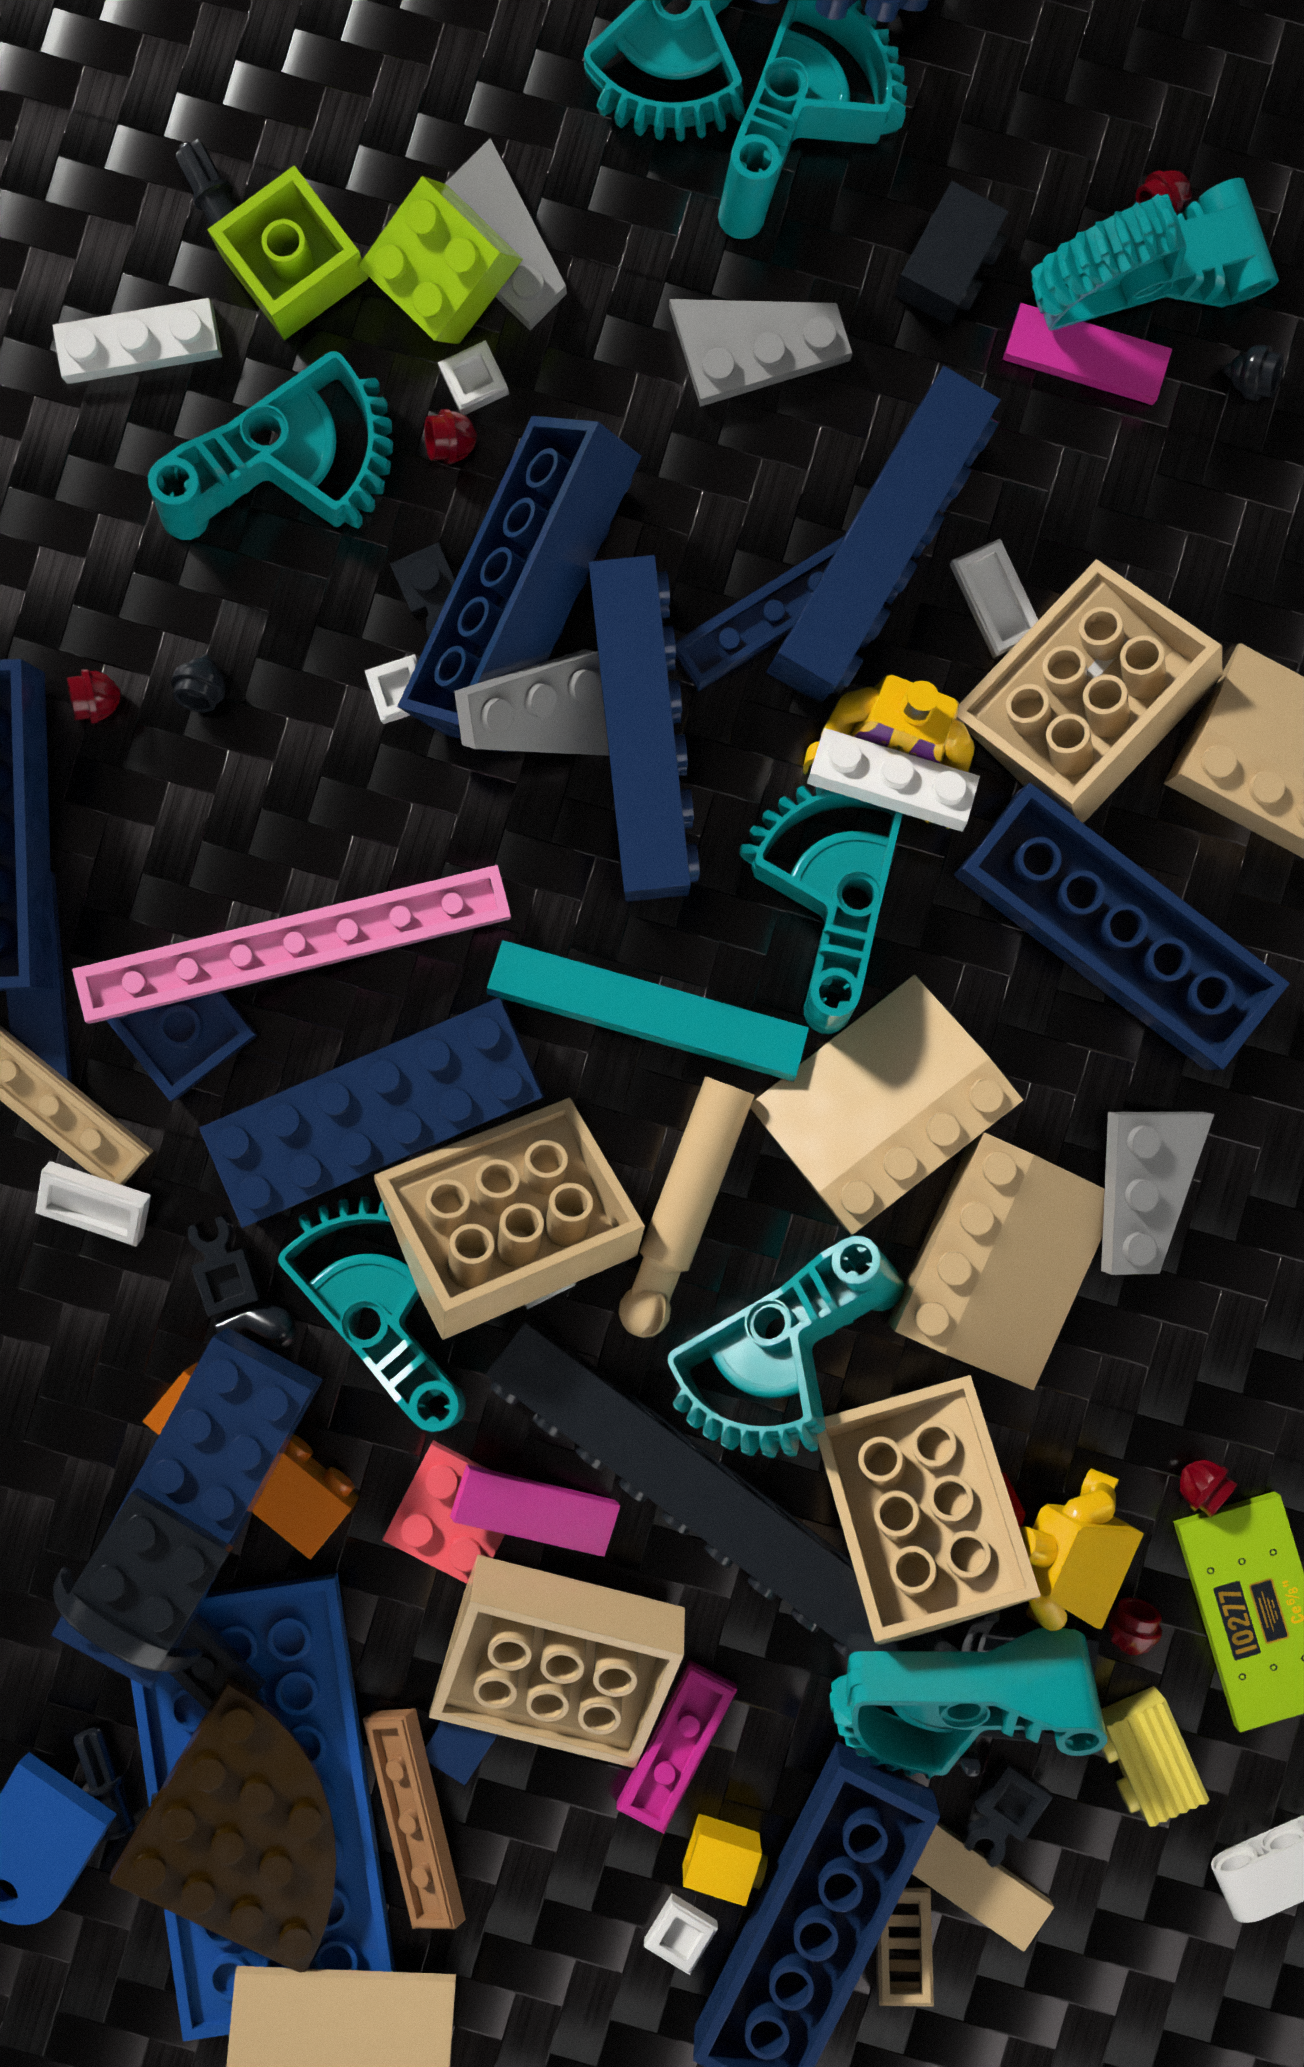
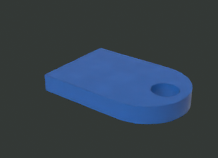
(44, 1839)

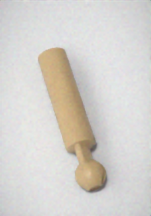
(684, 1205)

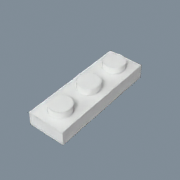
(137, 341)
(893, 779)

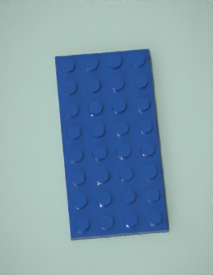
(300, 1647)

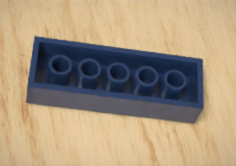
(888, 529)
(523, 563)
(640, 732)
(24, 831)
(1121, 929)
(372, 1112)
(217, 1451)
(817, 1917)

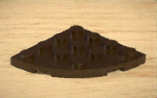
(240, 1834)

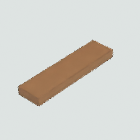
(414, 1819)

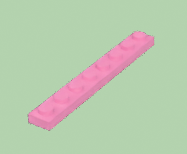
(290, 944)

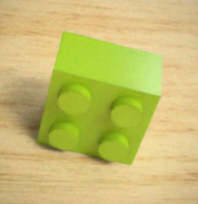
(288, 252)
(440, 261)

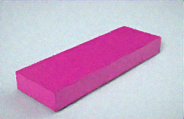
(1088, 355)
(534, 1510)
(676, 1746)

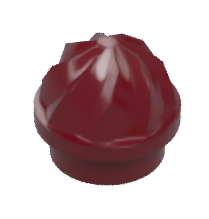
(1166, 182)
(449, 436)
(93, 695)
(1206, 1486)
(1134, 1626)

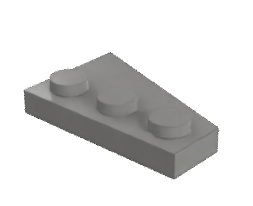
(492, 194)
(755, 343)
(538, 708)
(1146, 1185)

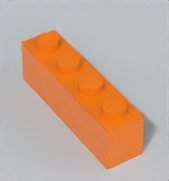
(301, 1496)

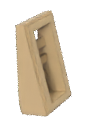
(907, 1992)

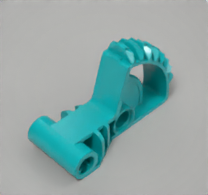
(668, 49)
(814, 106)
(1149, 253)
(226, 462)
(817, 882)
(389, 1289)
(814, 1303)
(954, 1696)

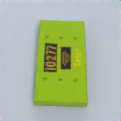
(1250, 1605)

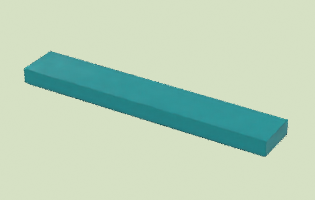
(647, 1010)

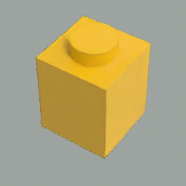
(723, 1860)

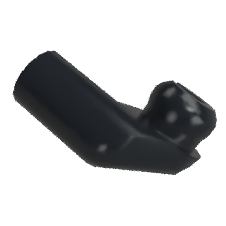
(262, 1319)

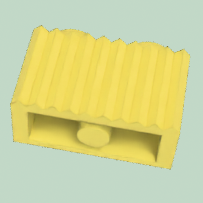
(1152, 1758)

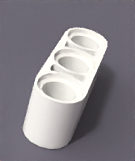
(1263, 1872)

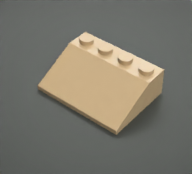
(1083, 733)
(1250, 750)
(885, 1104)
(508, 1216)
(1002, 1261)
(925, 1511)
(559, 1662)
(340, 2018)

